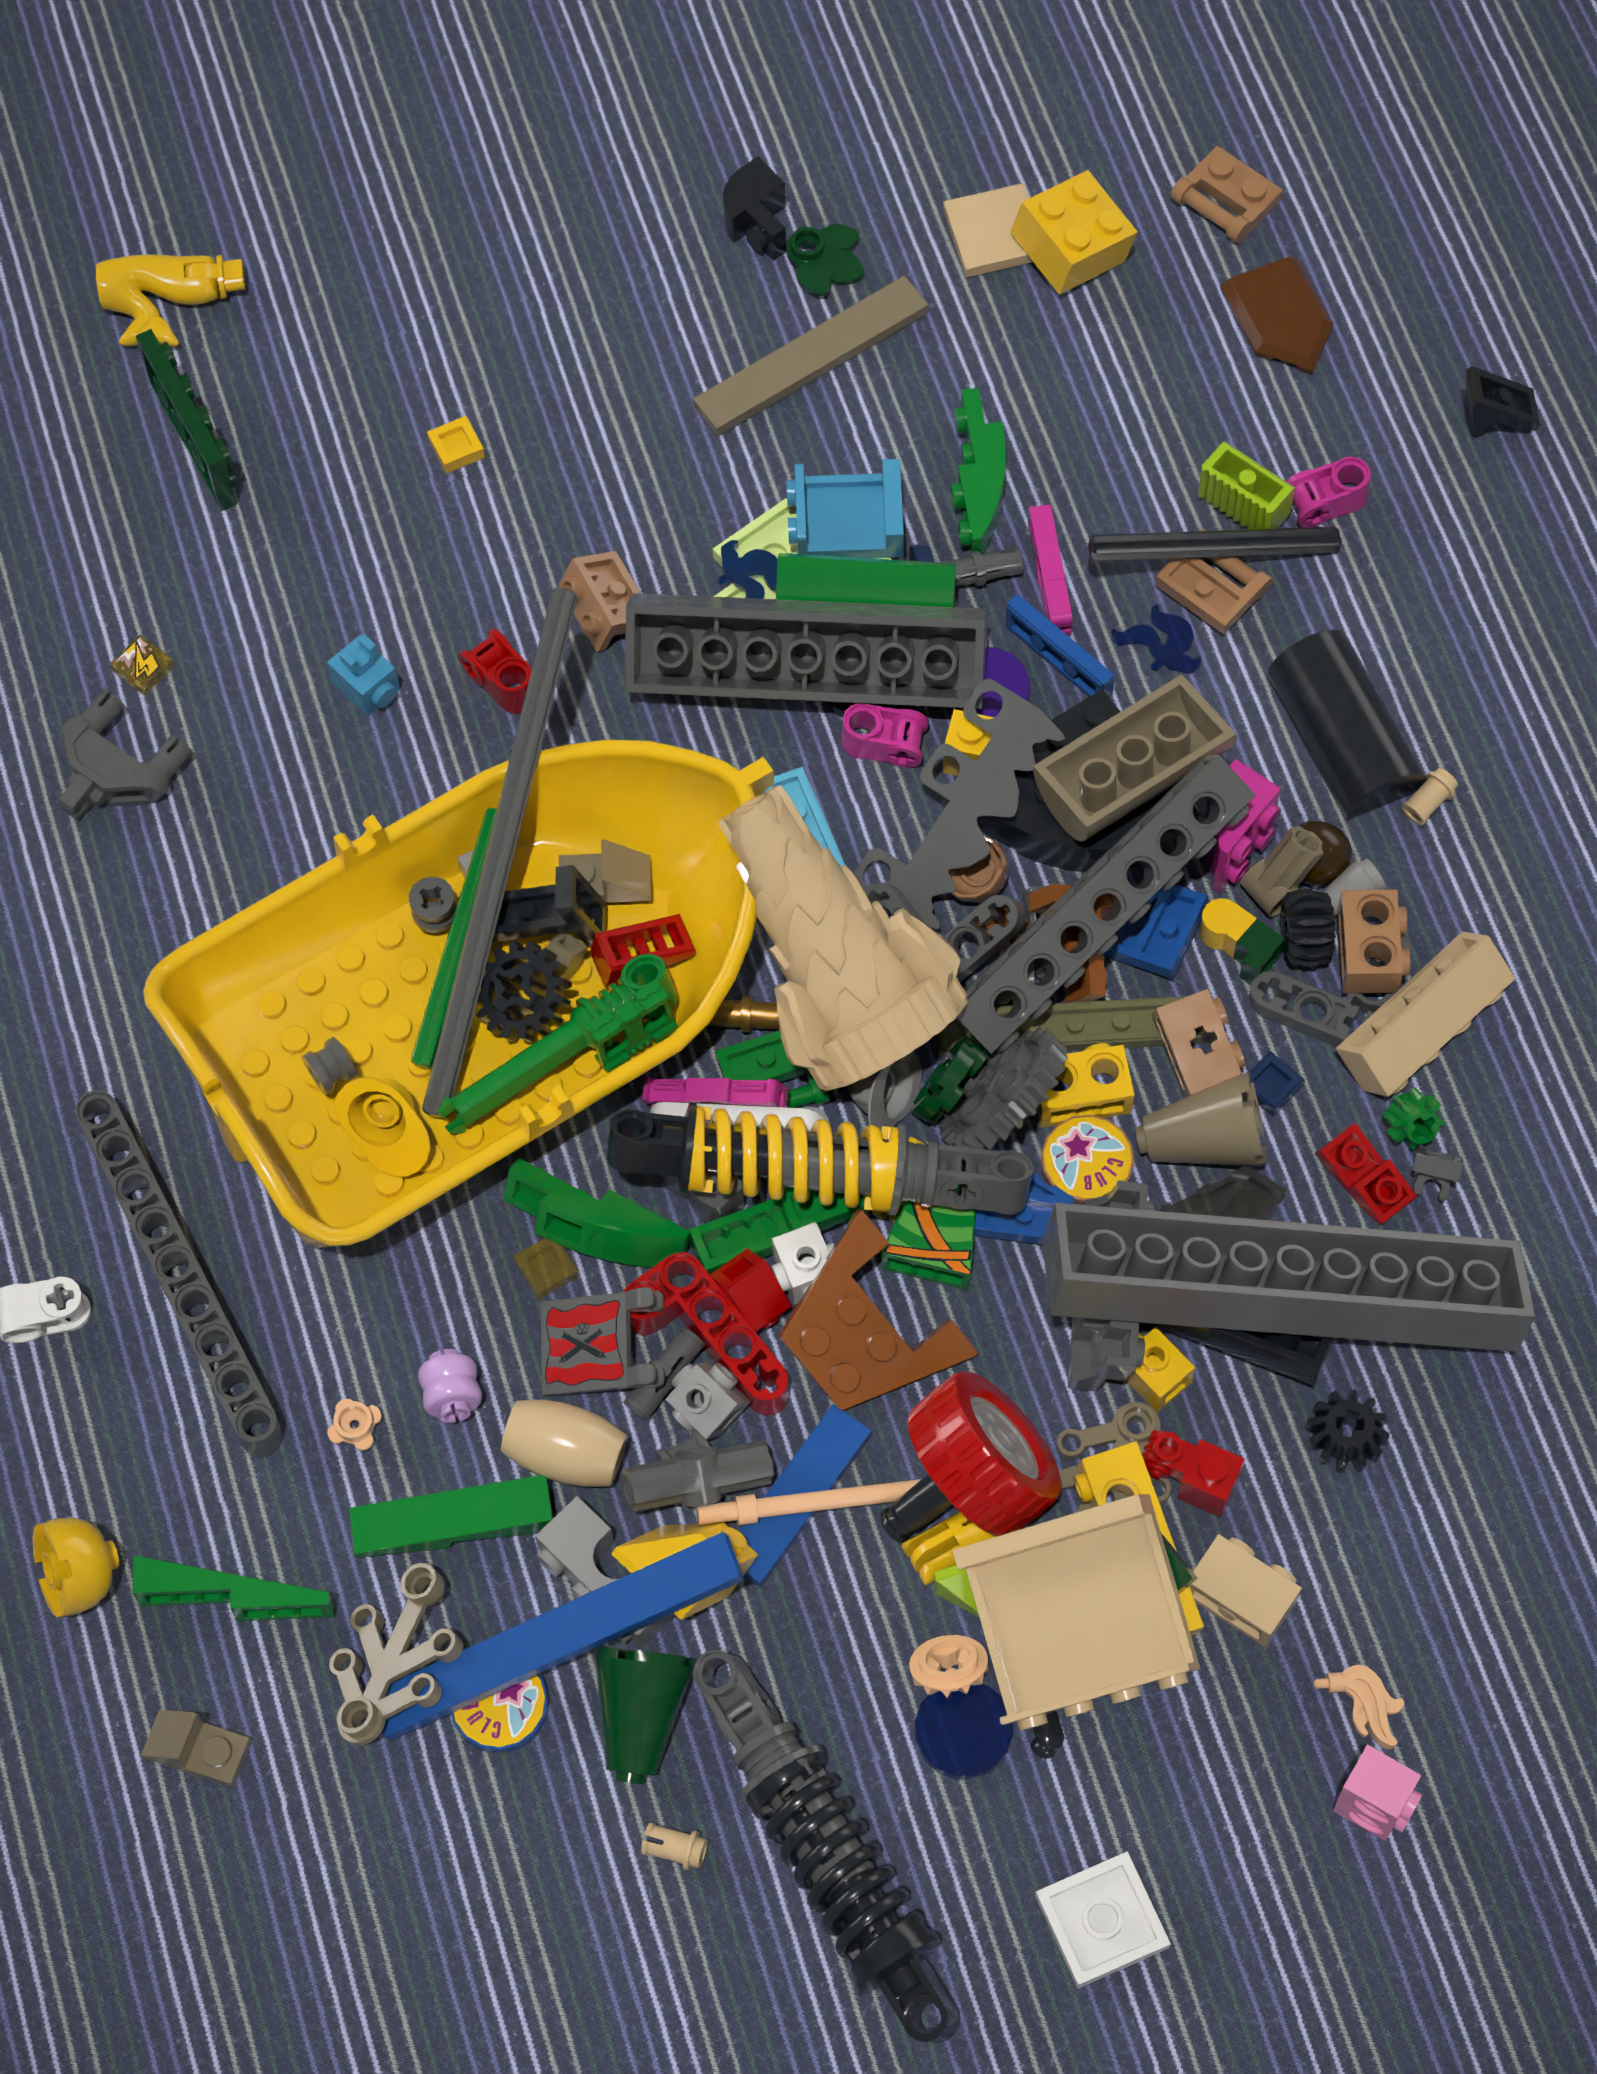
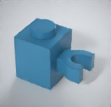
(364, 675)

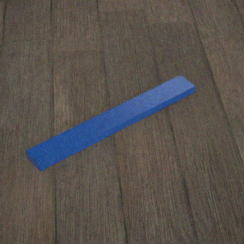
(572, 1630)

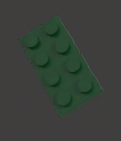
(189, 421)

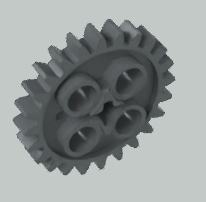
(1005, 1091)

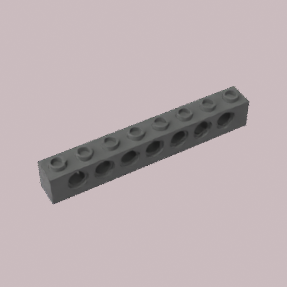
(1174, 811)

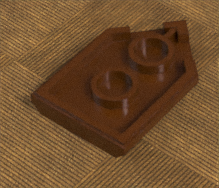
(1280, 313)

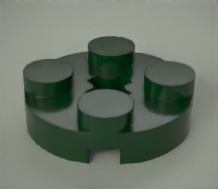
(943, 1086)

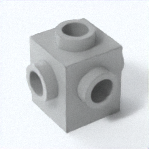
(706, 1398)

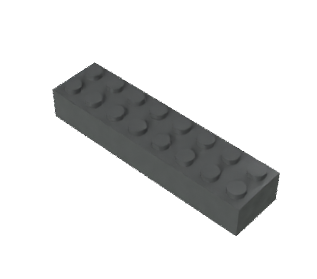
(805, 650)

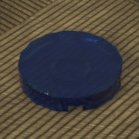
(963, 1732)

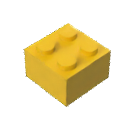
(1073, 232)

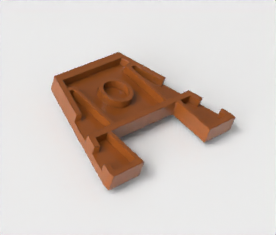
(849, 1341)

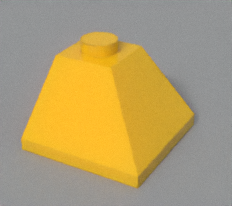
(674, 1538)

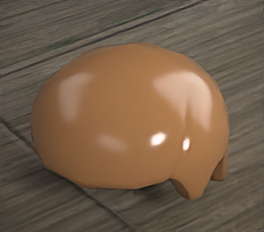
(982, 878)

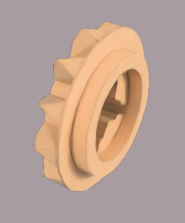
(945, 1652)

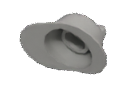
(889, 1092)

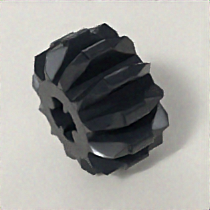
(1308, 927)
(1366, 1432)

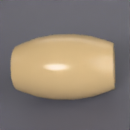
(564, 1443)

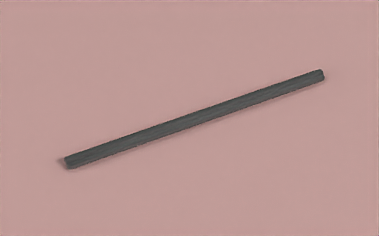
(500, 850)

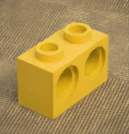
(1084, 1093)

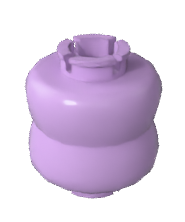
(449, 1385)

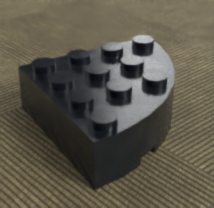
(1036, 830)

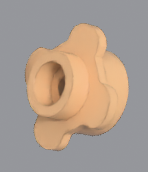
(350, 1411)

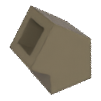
(569, 952)

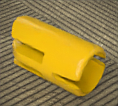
(933, 1547)

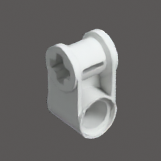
(34, 1311)

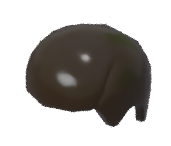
(1336, 854)

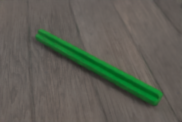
(435, 1011)

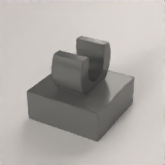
(1436, 1166)

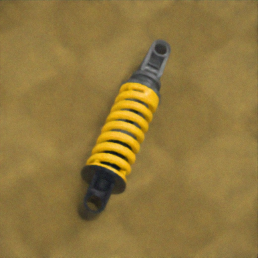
(815, 1160)

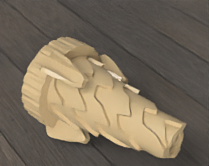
(856, 980)

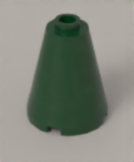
(638, 1707)

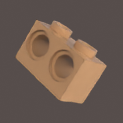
(1363, 941)

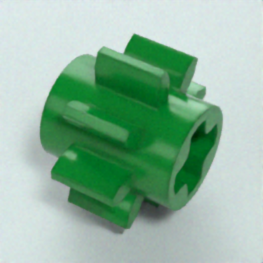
(1413, 1118)

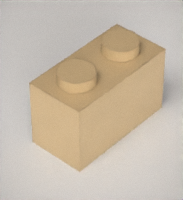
(1244, 1589)

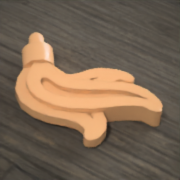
(1369, 1699)

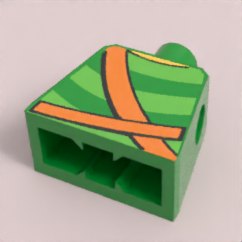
(932, 1244)

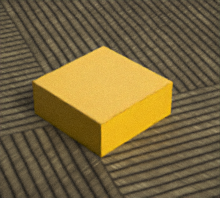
(456, 444)

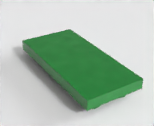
(864, 580)

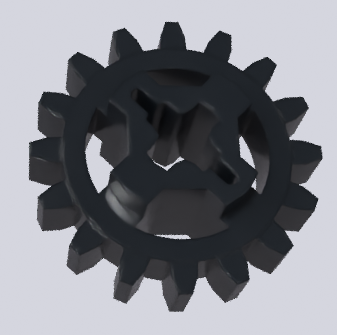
(536, 975)

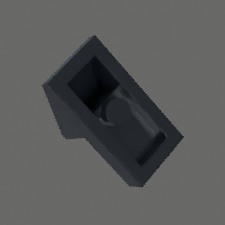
(1499, 400)

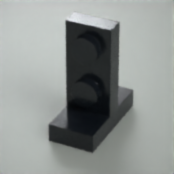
(552, 909)

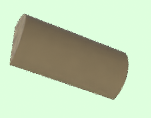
(1131, 758)

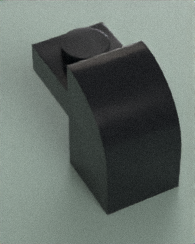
(750, 204)

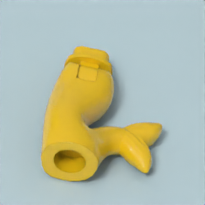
(175, 278)

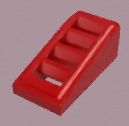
(635, 935)

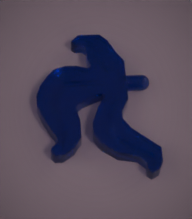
(752, 563)
(1172, 652)

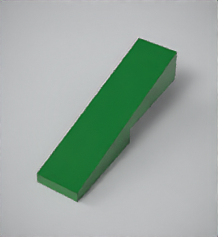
(756, 1226)
(451, 1516)
(249, 1598)

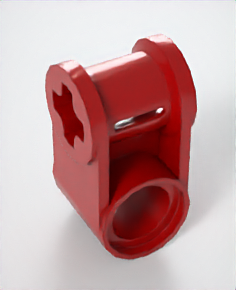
(495, 667)

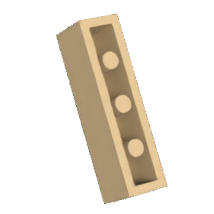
(1425, 1014)

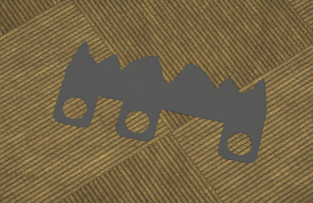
(980, 789)

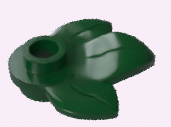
(829, 259)

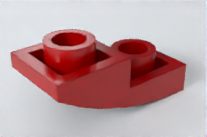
(1364, 1175)

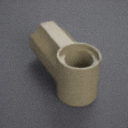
(1282, 869)

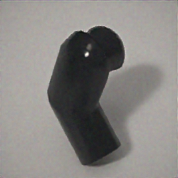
(1048, 1737)

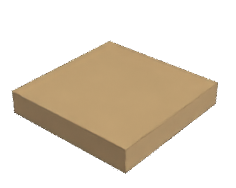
(983, 227)

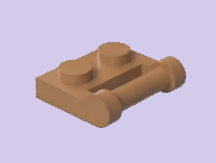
(1233, 186)
(1211, 593)

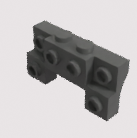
(1100, 1346)

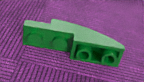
(981, 475)
(603, 1228)

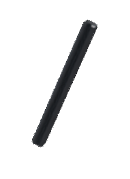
(1214, 543)

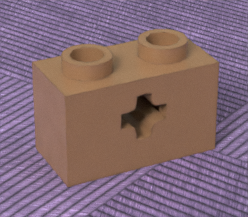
(1178, 1028)

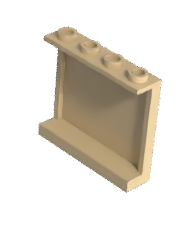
(1080, 1610)

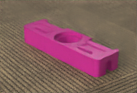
(1049, 567)
(716, 1091)

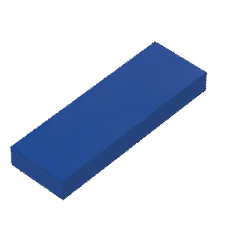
(1057, 648)

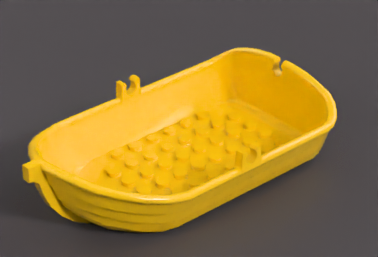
(351, 964)

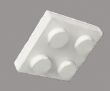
(1102, 1919)

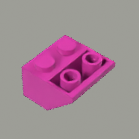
(1236, 844)

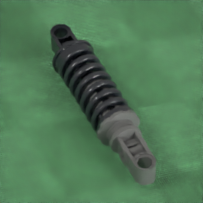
(794, 1795)

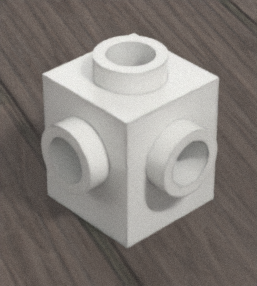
(799, 1259)

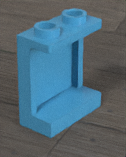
(848, 513)

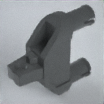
(105, 771)

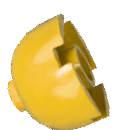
(74, 1564)

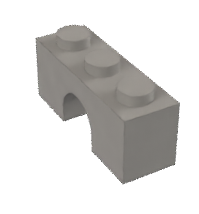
(573, 1546)

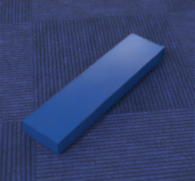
(813, 1468)

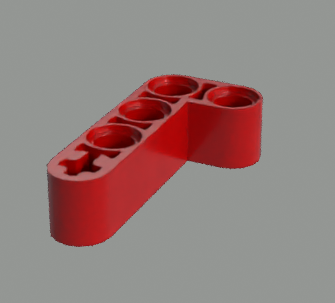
(718, 1336)

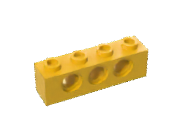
(1126, 1472)

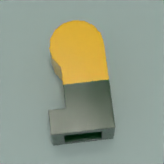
(1241, 936)

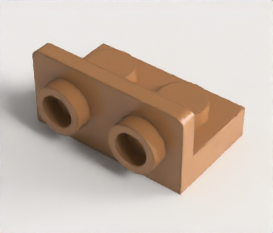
(602, 594)

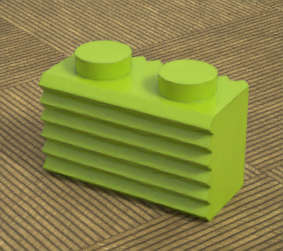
(1245, 489)

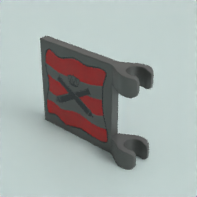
(590, 1343)

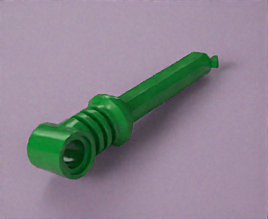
(557, 1045)

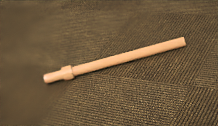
(748, 1508)

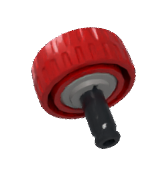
(978, 1458)

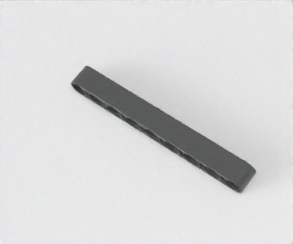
(184, 1290)

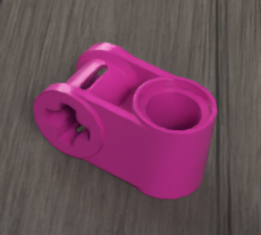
(1322, 494)
(887, 734)

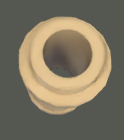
(1437, 788)
(677, 1846)

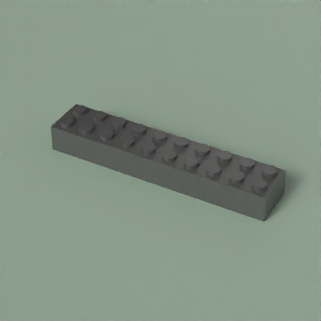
(1286, 1277)

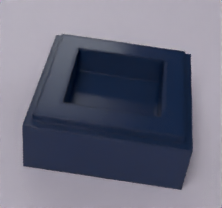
(1275, 1083)

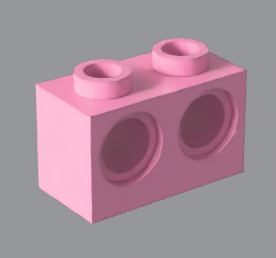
(1379, 1794)

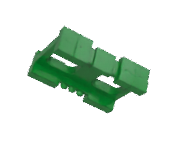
(630, 1020)

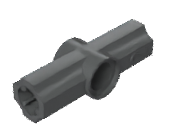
(697, 1476)

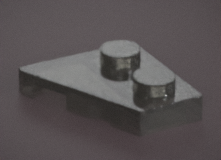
(1240, 1195)

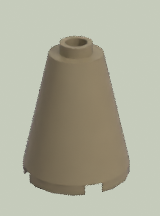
(1207, 1127)

